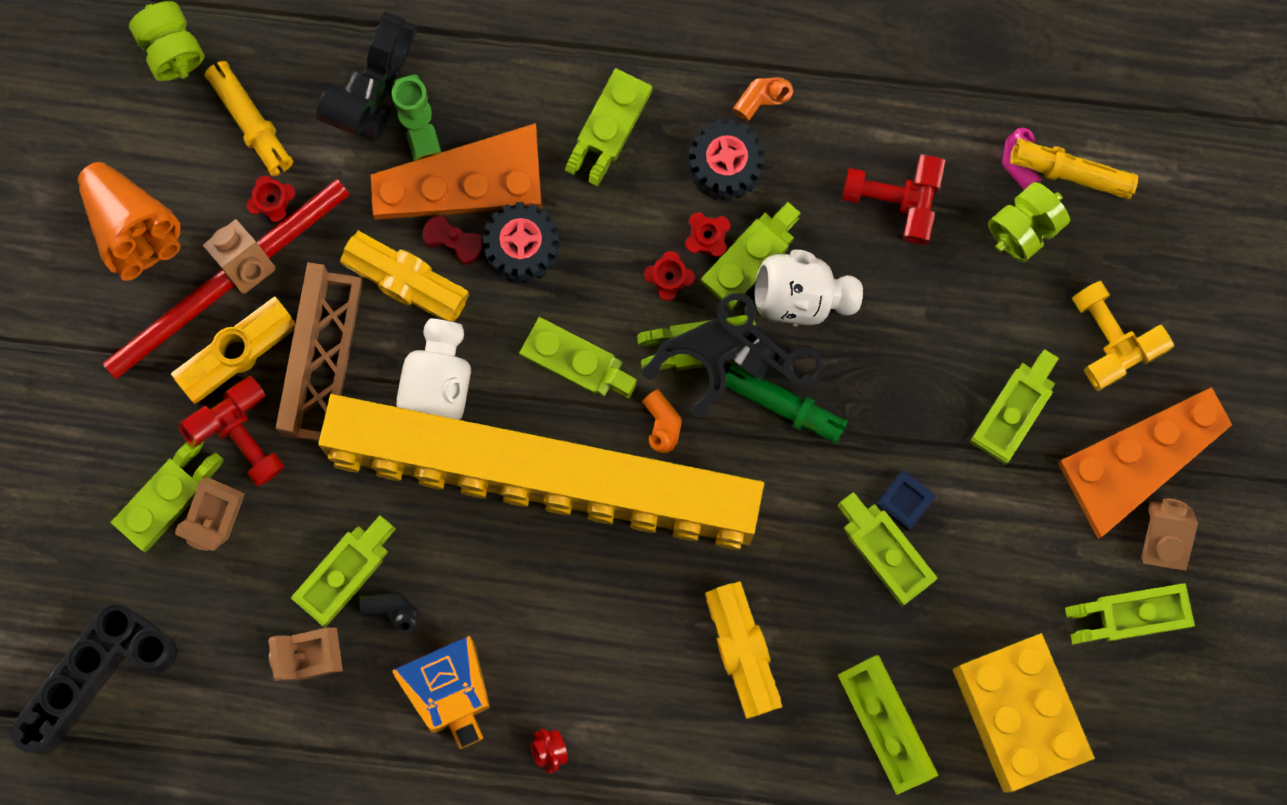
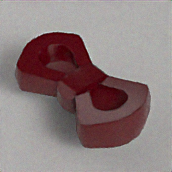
(440, 233)

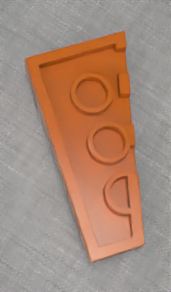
(463, 179)
(1135, 462)

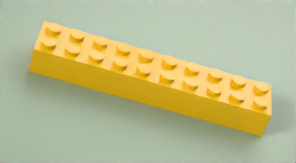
(541, 471)

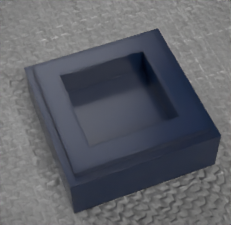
(905, 500)

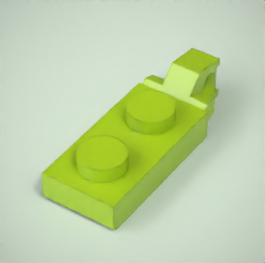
(741, 262)
(575, 360)
(1016, 409)
(886, 549)
(344, 571)

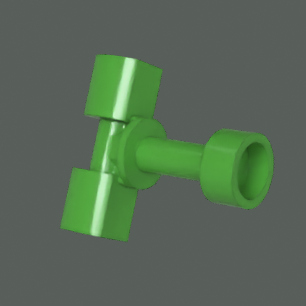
(415, 114)

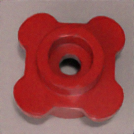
(270, 187)
(715, 244)
(669, 264)
(549, 750)

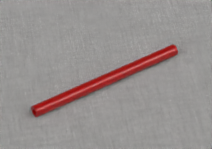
(221, 283)

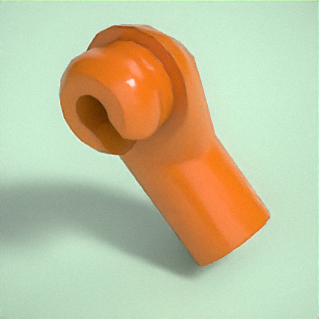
(761, 93)
(666, 425)

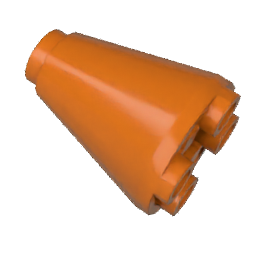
(126, 221)

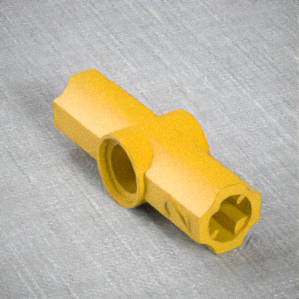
(404, 277)
(210, 366)
(743, 650)

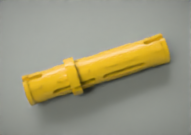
(257, 131)
(1061, 165)

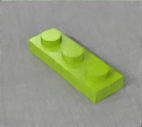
(887, 725)

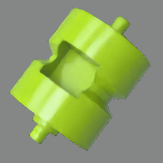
(163, 36)
(1034, 217)

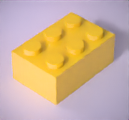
(1023, 713)

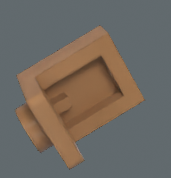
(239, 256)
(210, 515)
(1169, 534)
(305, 655)

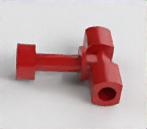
(914, 197)
(228, 420)

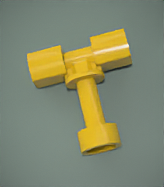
(1123, 349)

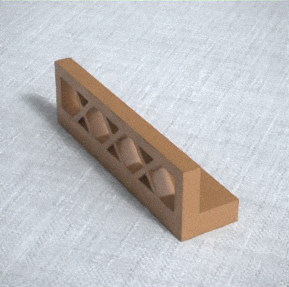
(304, 346)

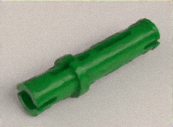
(786, 404)

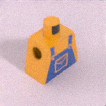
(447, 690)

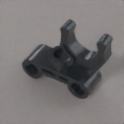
(359, 104)
(742, 342)

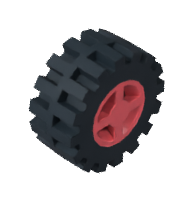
(724, 145)
(521, 227)

